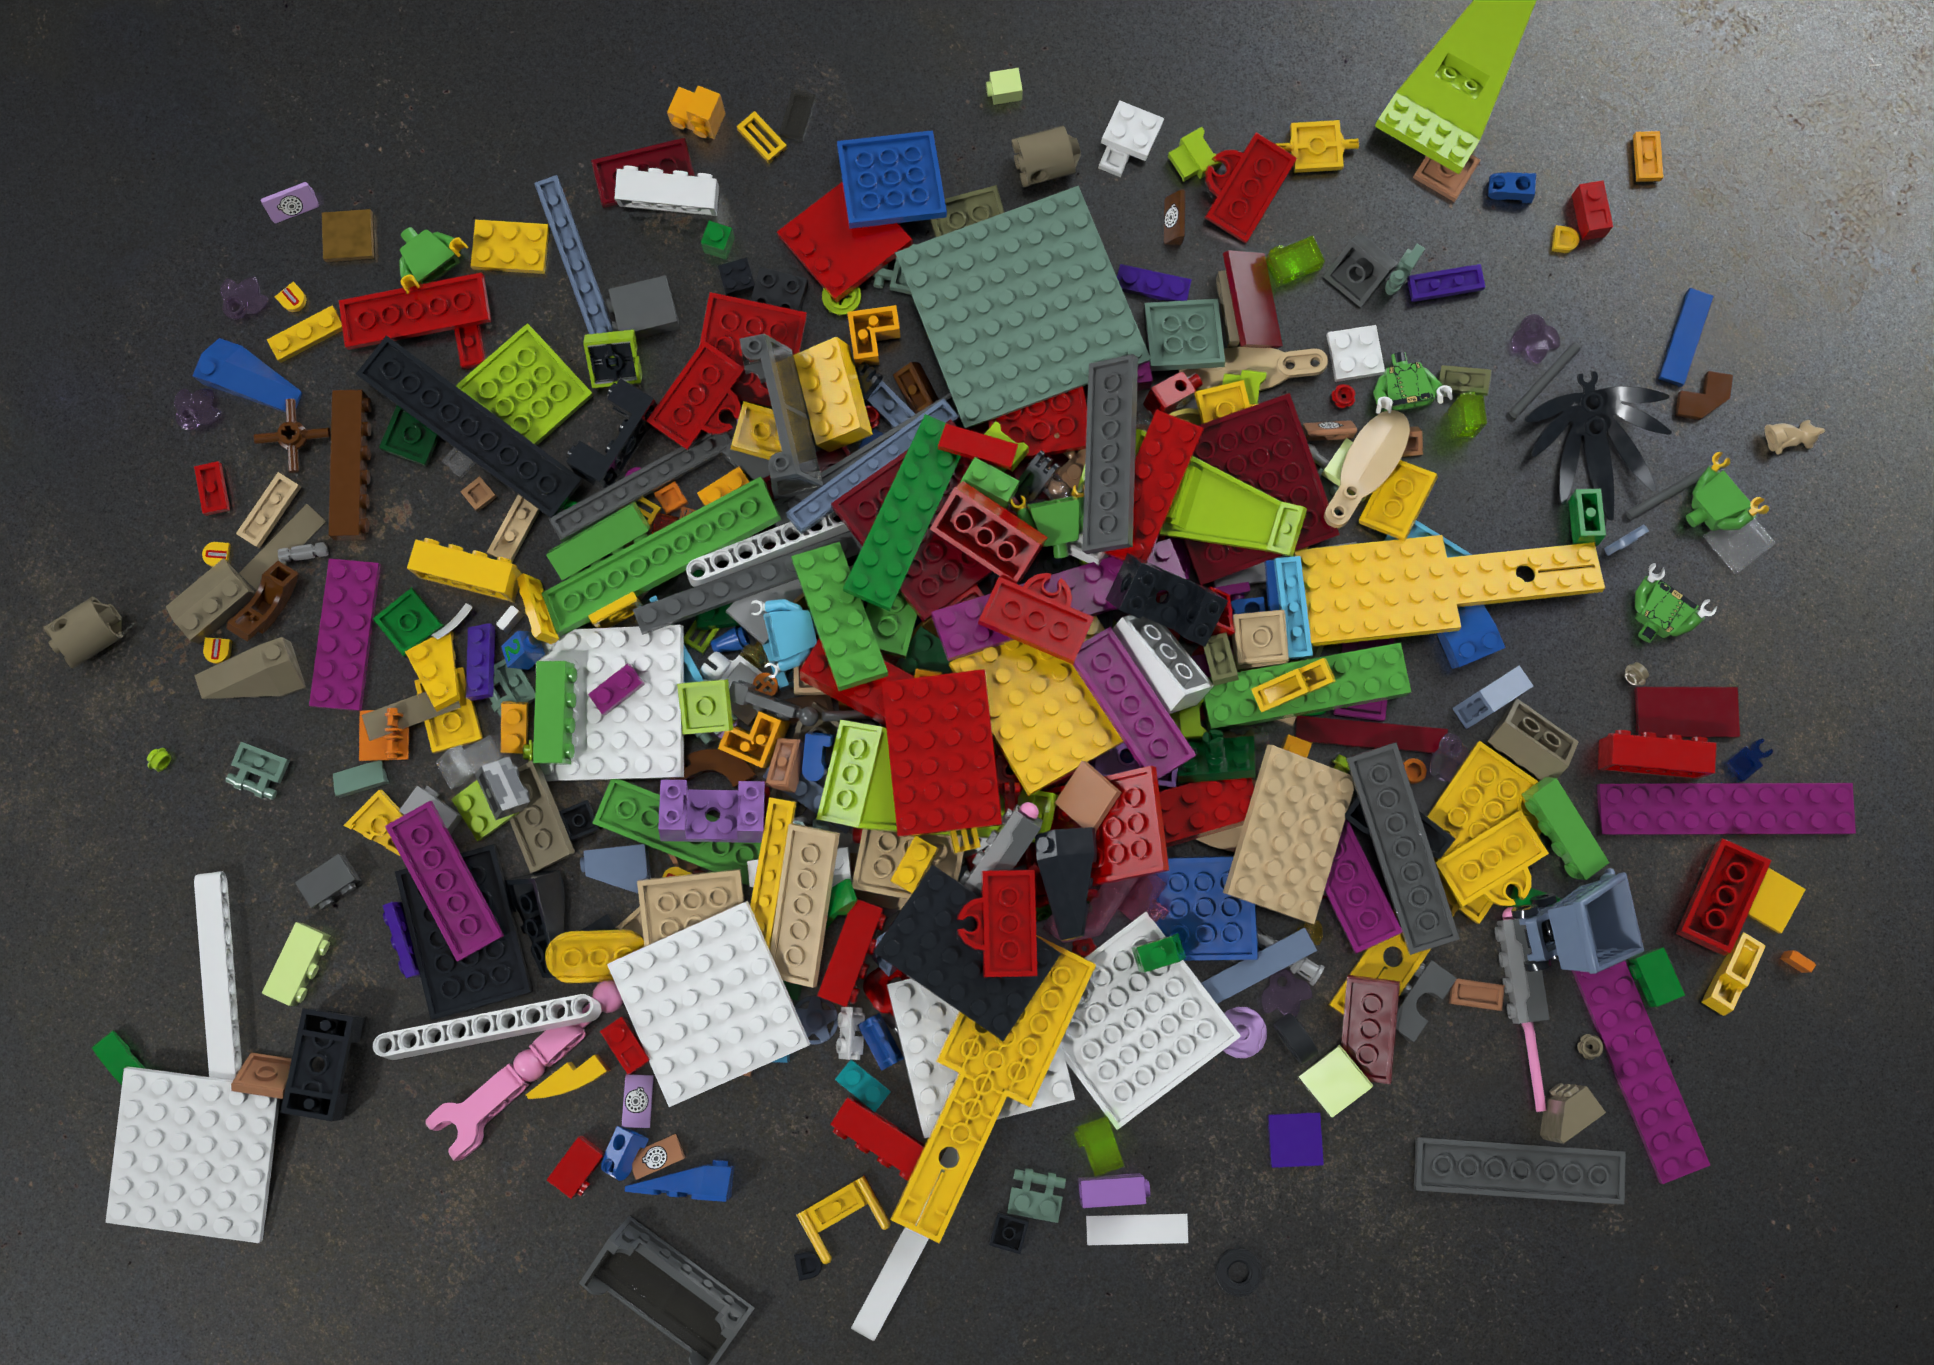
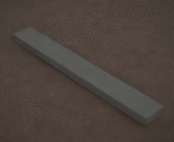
(637, 485)

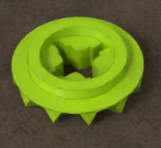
(847, 305)

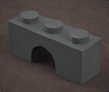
(1429, 979)

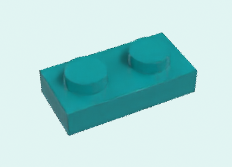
(862, 1085)

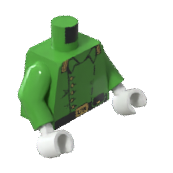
(1408, 386)
(1665, 609)

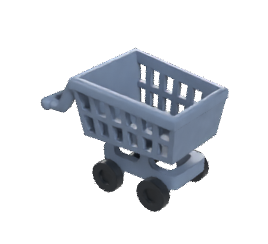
(1585, 929)

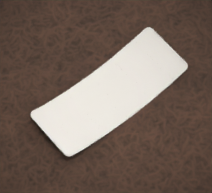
(454, 622)

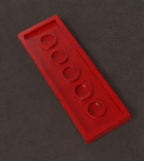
(423, 311)
(1158, 475)

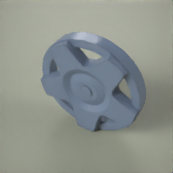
(1626, 540)
(816, 1019)

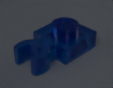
(1746, 761)

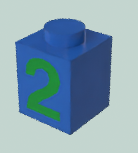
(522, 650)

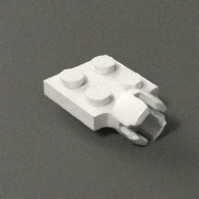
(733, 671)

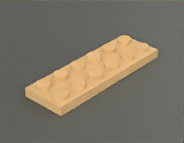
(803, 903)

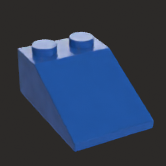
(1475, 638)

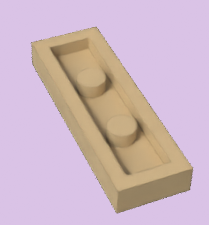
(268, 510)
(513, 529)

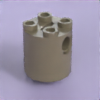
(1046, 155)
(84, 631)

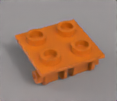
(388, 747)

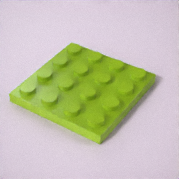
(527, 386)

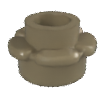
(1636, 674)
(1597, 1046)

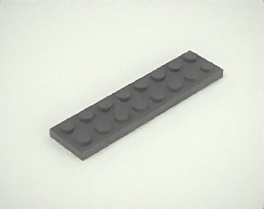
(1110, 455)
(1402, 848)
(1519, 1170)

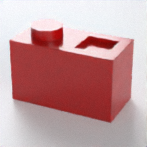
(1592, 210)
(625, 1045)
(576, 1168)

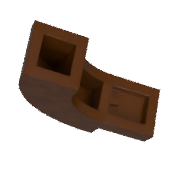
(267, 604)
(717, 762)

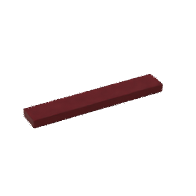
(1368, 734)

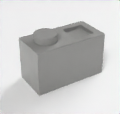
(421, 796)

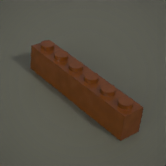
(349, 465)

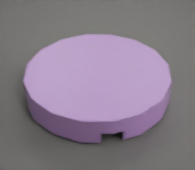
(1252, 1032)

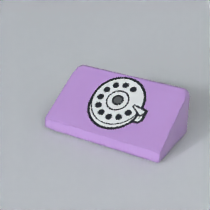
(290, 202)
(637, 1101)

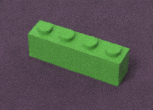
(598, 541)
(554, 713)
(1564, 828)

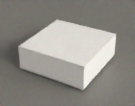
(1113, 161)
(509, 619)

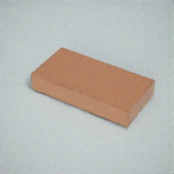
(1477, 994)

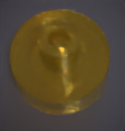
(754, 654)
(1315, 931)

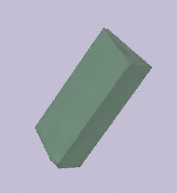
(359, 778)

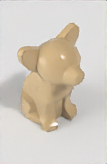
(1786, 435)

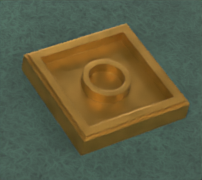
(347, 235)

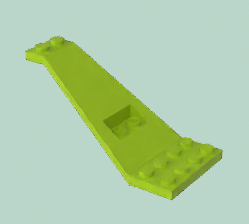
(1456, 85)
(1227, 511)
(861, 789)

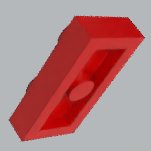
(212, 488)

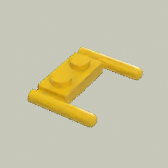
(837, 1207)

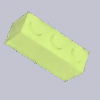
(296, 964)

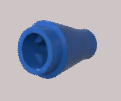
(731, 640)

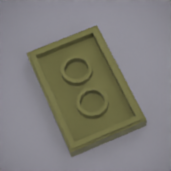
(968, 209)

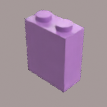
(1113, 1190)

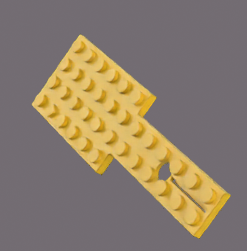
(1416, 589)
(1476, 799)
(986, 1077)

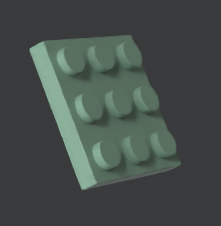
(1184, 335)

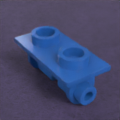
(880, 1041)

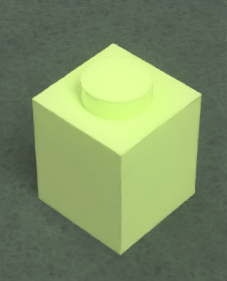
(1005, 86)

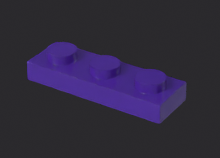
(1446, 282)
(1153, 284)
(480, 662)
(401, 941)

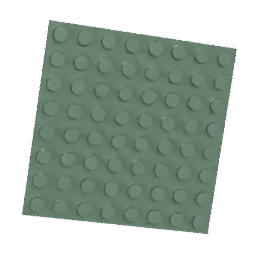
(1020, 306)

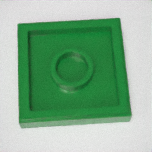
(408, 621)

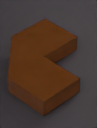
(1697, 405)

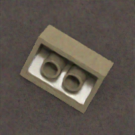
(210, 602)
(1533, 741)
(1568, 1112)

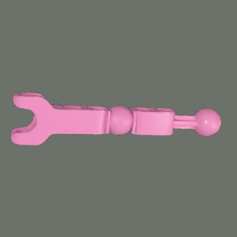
(513, 1079)

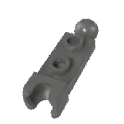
(745, 693)

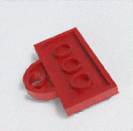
(1247, 185)
(699, 398)
(1037, 616)
(1004, 923)

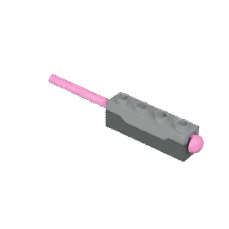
(1005, 845)
(1525, 993)

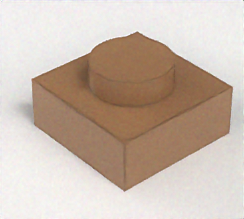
(478, 494)

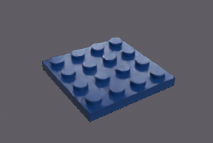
(891, 179)
(1203, 916)

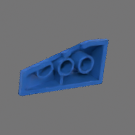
(240, 373)
(704, 1182)

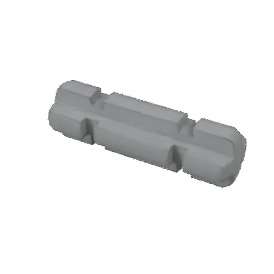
(303, 552)

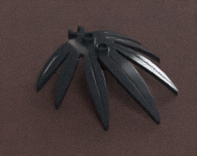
(1593, 416)

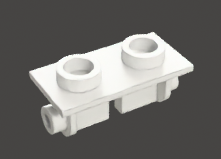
(848, 1044)

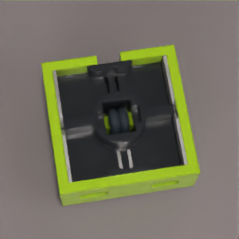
(612, 357)

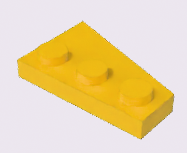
(436, 669)
(373, 817)

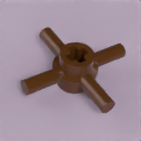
(286, 430)

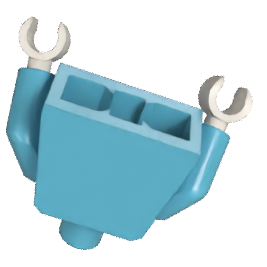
(789, 633)

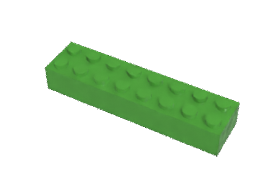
(1359, 676)

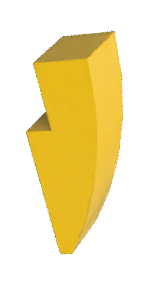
(1293, 685)
(1734, 974)
(570, 1078)

